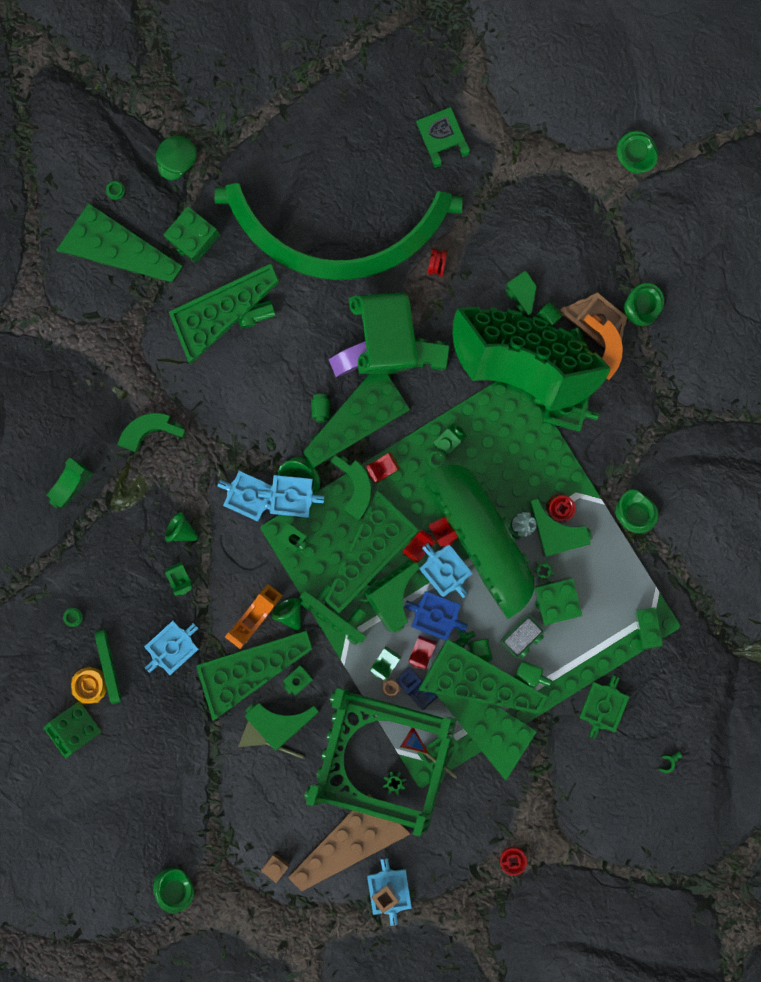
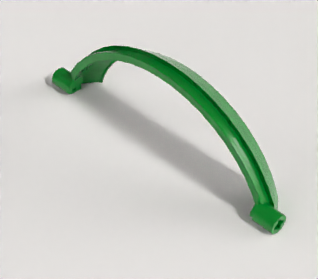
(338, 269)

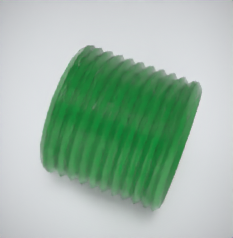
(550, 313)

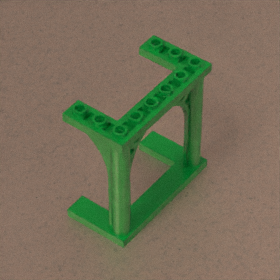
(324, 792)

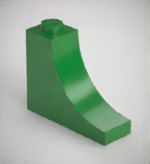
(69, 484)
(557, 537)
(388, 594)
(277, 728)

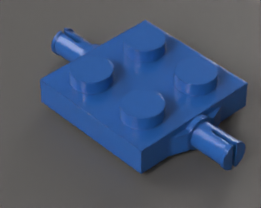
(436, 615)

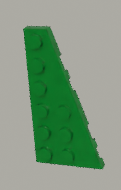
(109, 243)
(365, 411)

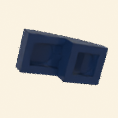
(410, 683)

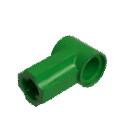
(256, 314)

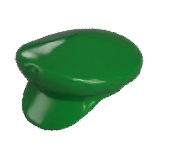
(637, 152)
(175, 157)
(644, 304)
(301, 468)
(636, 512)
(173, 890)

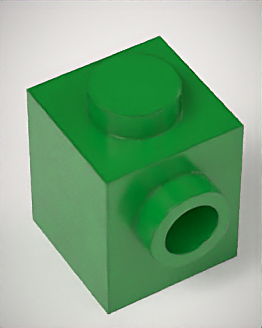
(297, 680)

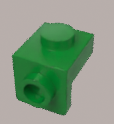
(450, 439)
(179, 579)
(385, 663)

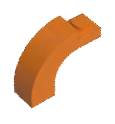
(612, 341)
(254, 616)

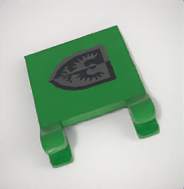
(440, 133)

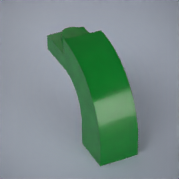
(140, 427)
(362, 489)

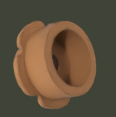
(396, 688)

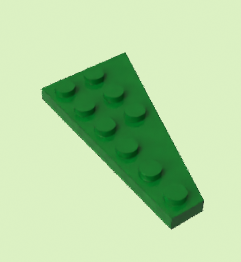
(213, 314)
(375, 544)
(239, 674)
(471, 678)
(493, 730)

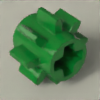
(544, 565)
(391, 787)

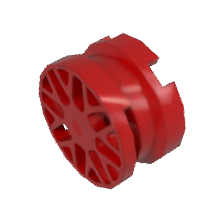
(434, 265)
(560, 508)
(513, 861)

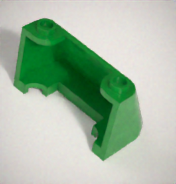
(387, 333)

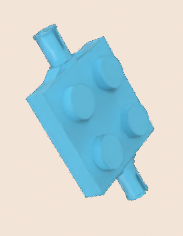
(243, 496)
(291, 496)
(445, 570)
(171, 648)
(398, 880)

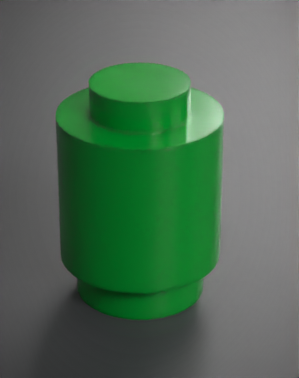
(320, 408)

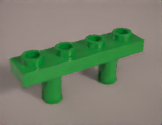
(338, 624)

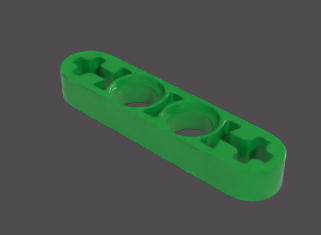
(108, 666)

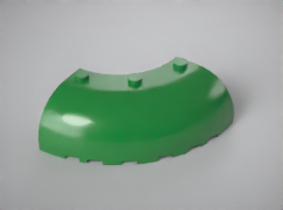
(527, 355)
(483, 536)

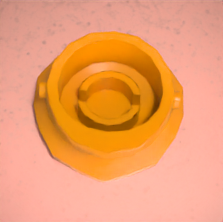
(88, 685)

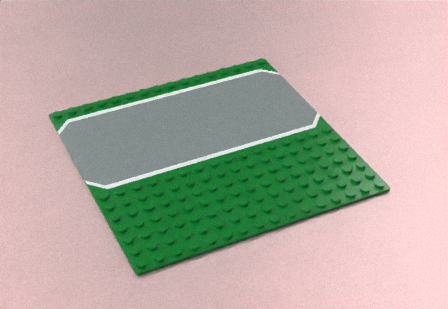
(517, 462)

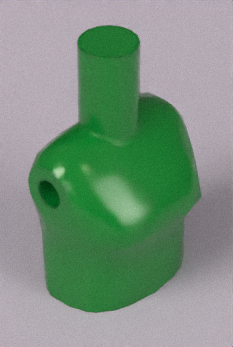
(481, 649)
(531, 675)

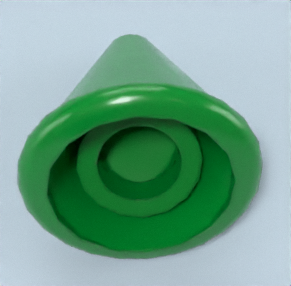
(180, 529)
(288, 613)

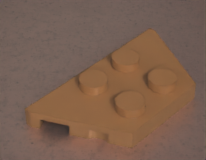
(600, 307)

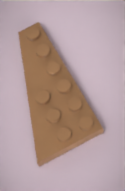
(347, 844)

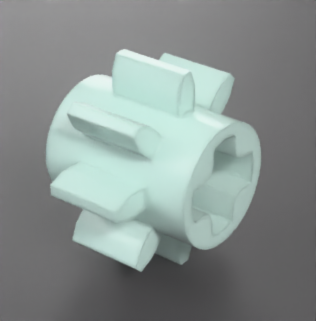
(524, 524)

